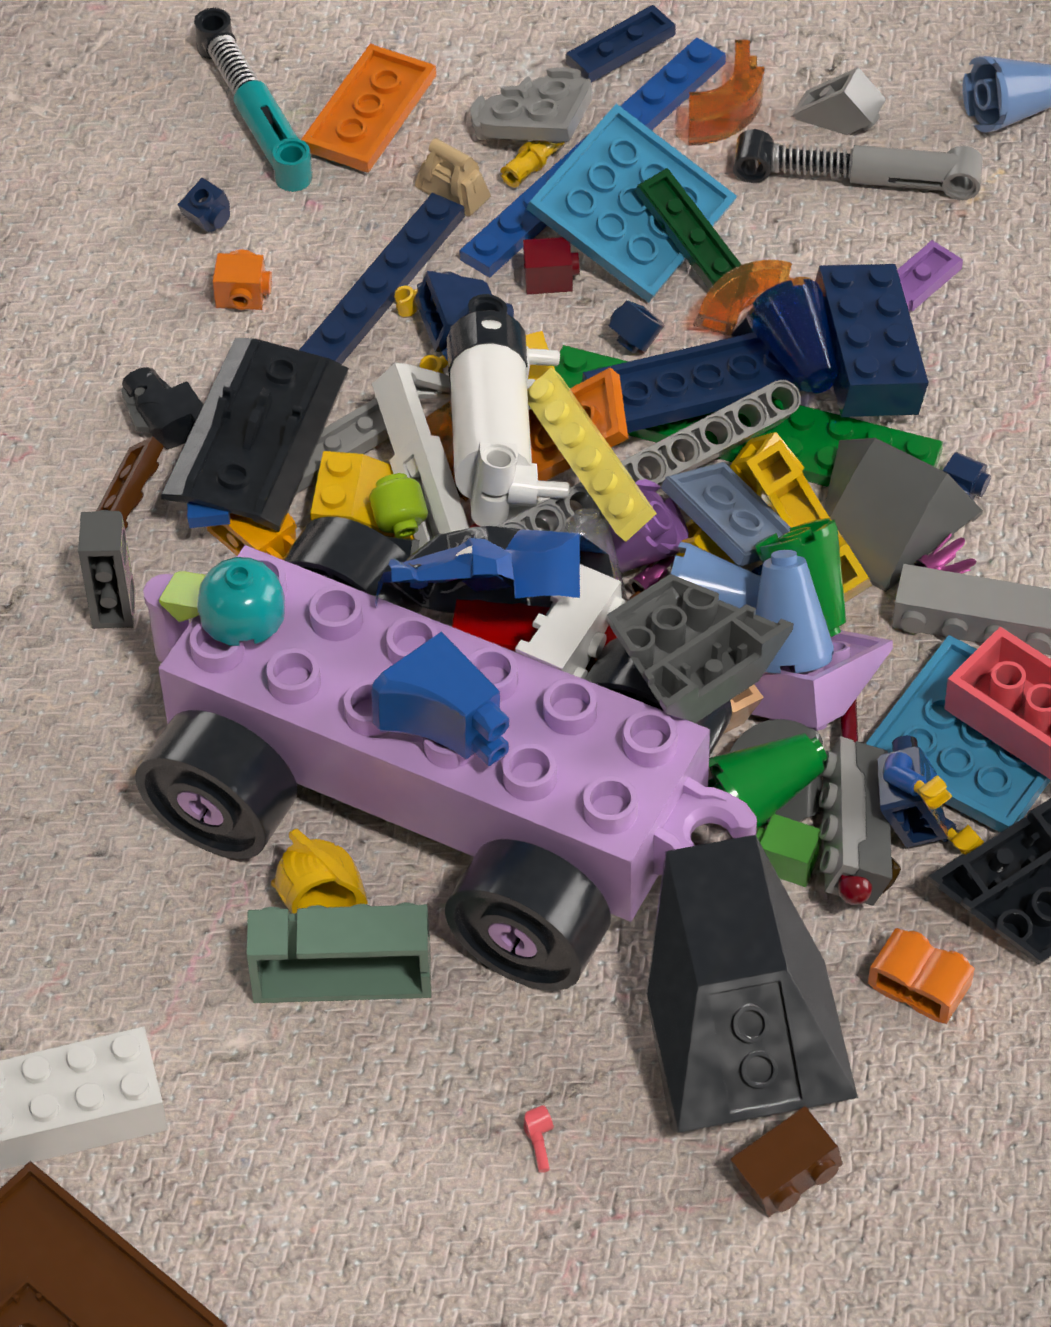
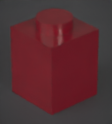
(549, 265)

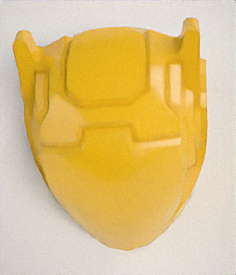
(317, 875)

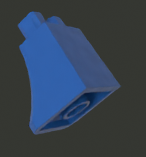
(443, 699)

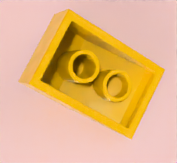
(345, 487)

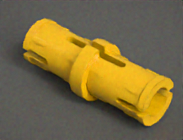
(530, 158)

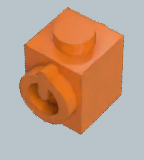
(241, 280)

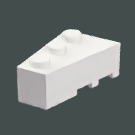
(575, 626)

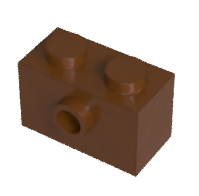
(787, 1162)

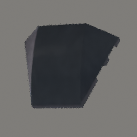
(1008, 883)

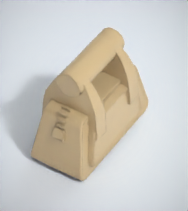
(452, 177)

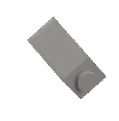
(842, 103)

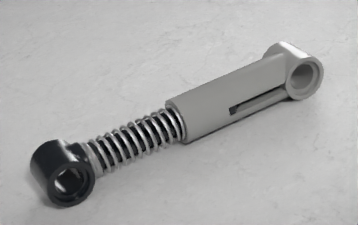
(953, 171)

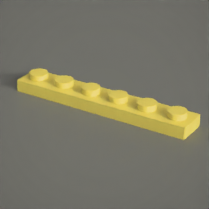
(589, 455)

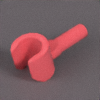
(536, 1123)

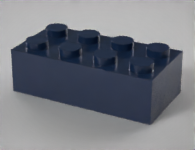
(872, 341)

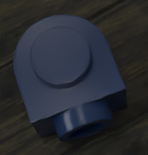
(211, 212)
(635, 326)
(968, 474)

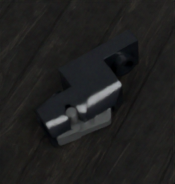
(159, 408)

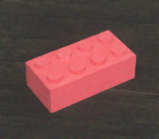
(1006, 697)

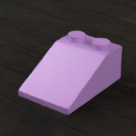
(827, 692)

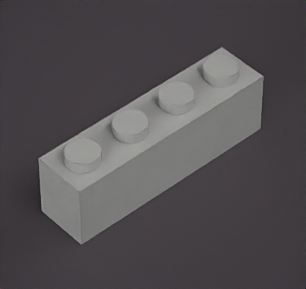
(971, 607)

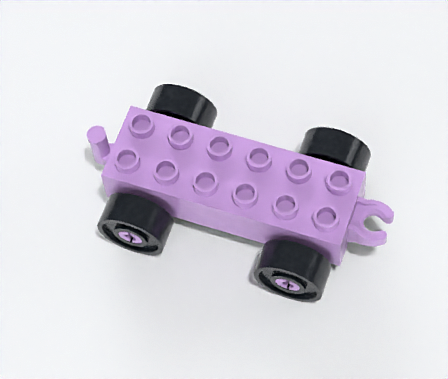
(555, 826)

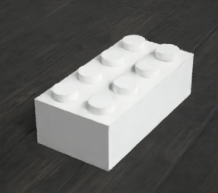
(78, 1098)

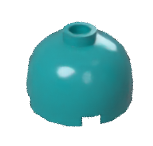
(241, 601)

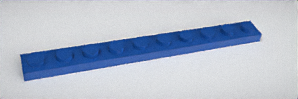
(649, 105)

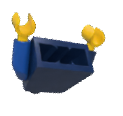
(441, 303)
(915, 797)

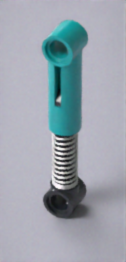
(254, 101)

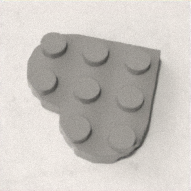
(534, 110)

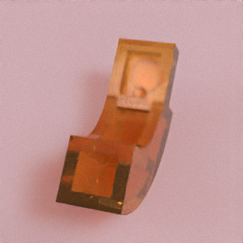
(731, 107)
(738, 291)

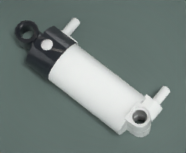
(492, 412)

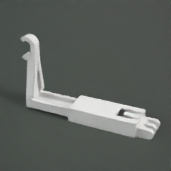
(415, 449)

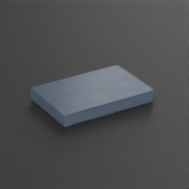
(725, 509)

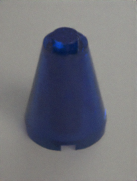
(797, 332)

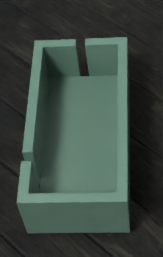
(339, 953)

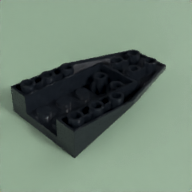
(739, 993)

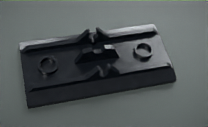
(257, 431)

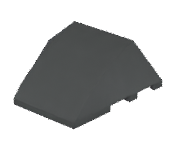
(892, 507)
(694, 645)

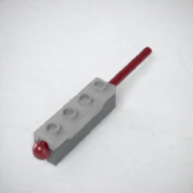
(853, 826)

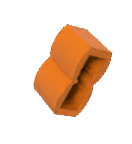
(921, 975)

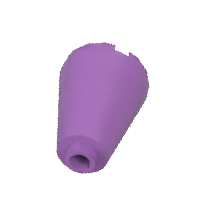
(657, 538)

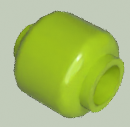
(398, 505)

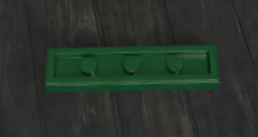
(687, 227)

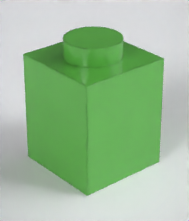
(791, 848)

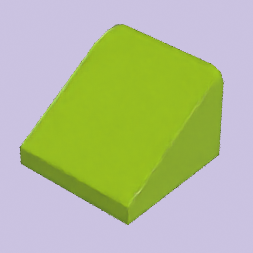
(181, 595)

